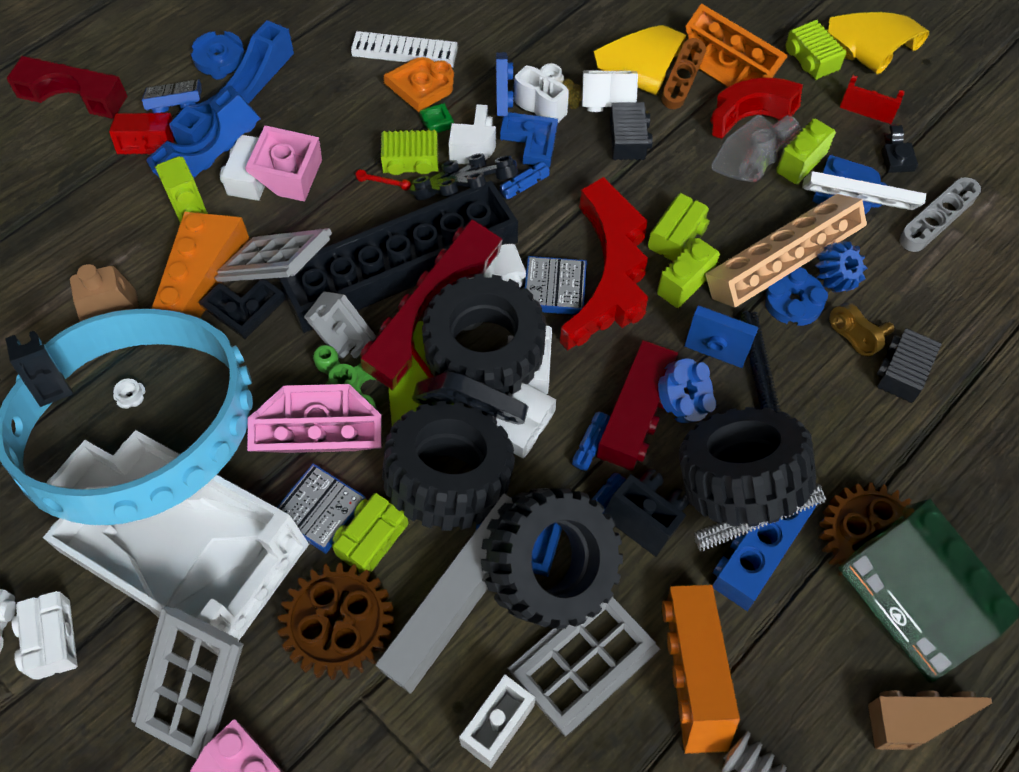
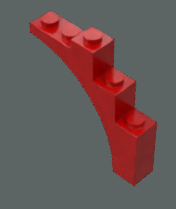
(617, 295)

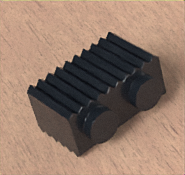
(629, 130)
(908, 364)

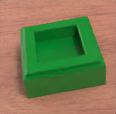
(436, 118)

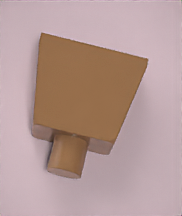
(101, 291)

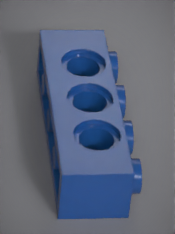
(745, 585)

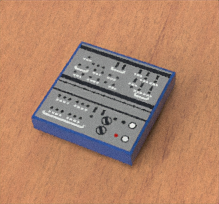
(182, 93)
(557, 283)
(320, 506)

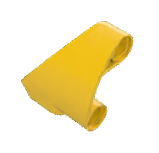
(876, 36)
(645, 52)

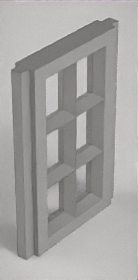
(276, 266)
(603, 687)
(218, 691)

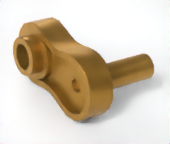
(861, 333)

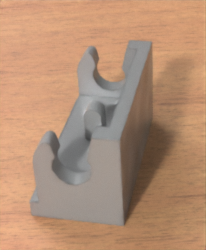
(339, 324)

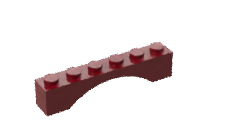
(391, 353)

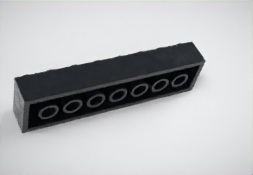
(395, 253)

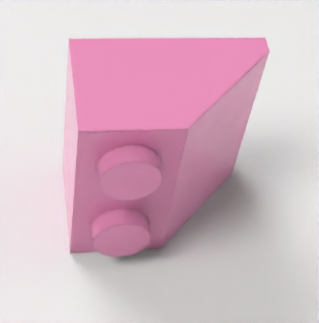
(285, 162)
(234, 752)

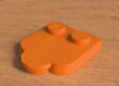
(421, 81)

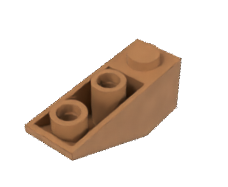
(912, 721)

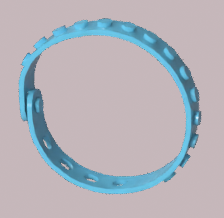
(171, 482)

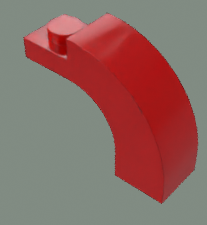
(755, 97)

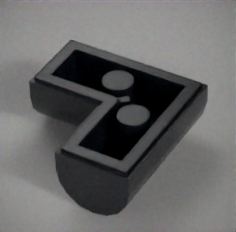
(244, 313)

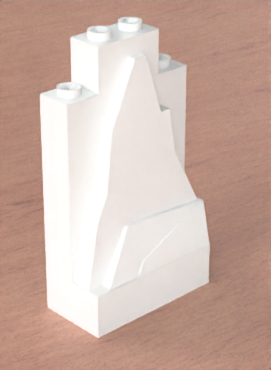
(206, 556)

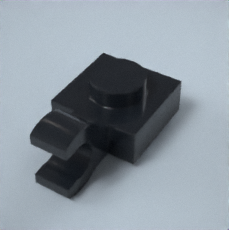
(896, 154)

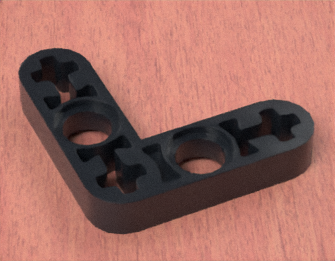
(460, 388)

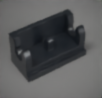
(37, 370)

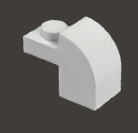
(473, 139)

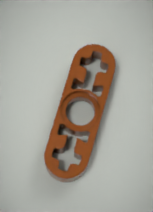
(683, 63)

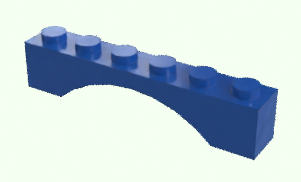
(266, 54)

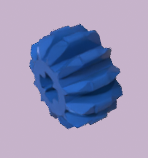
(841, 266)

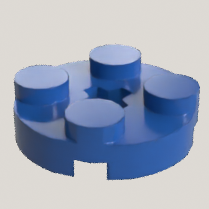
(217, 65)
(807, 287)
(696, 378)

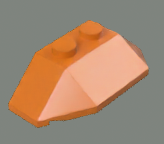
(731, 50)

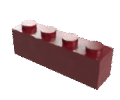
(636, 408)

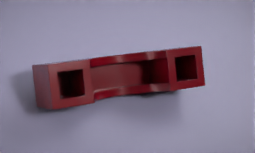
(41, 79)

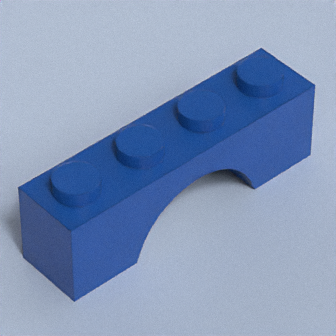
(230, 121)

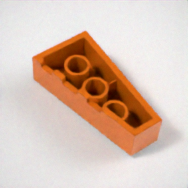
(197, 254)
(700, 669)

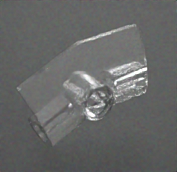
(754, 147)

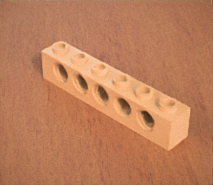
(785, 250)

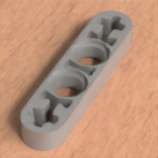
(940, 214)

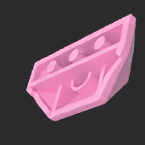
(315, 421)

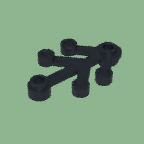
(469, 176)

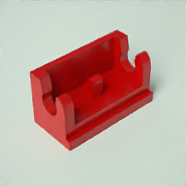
(870, 102)
(140, 132)

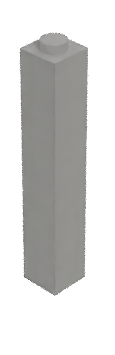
(440, 612)

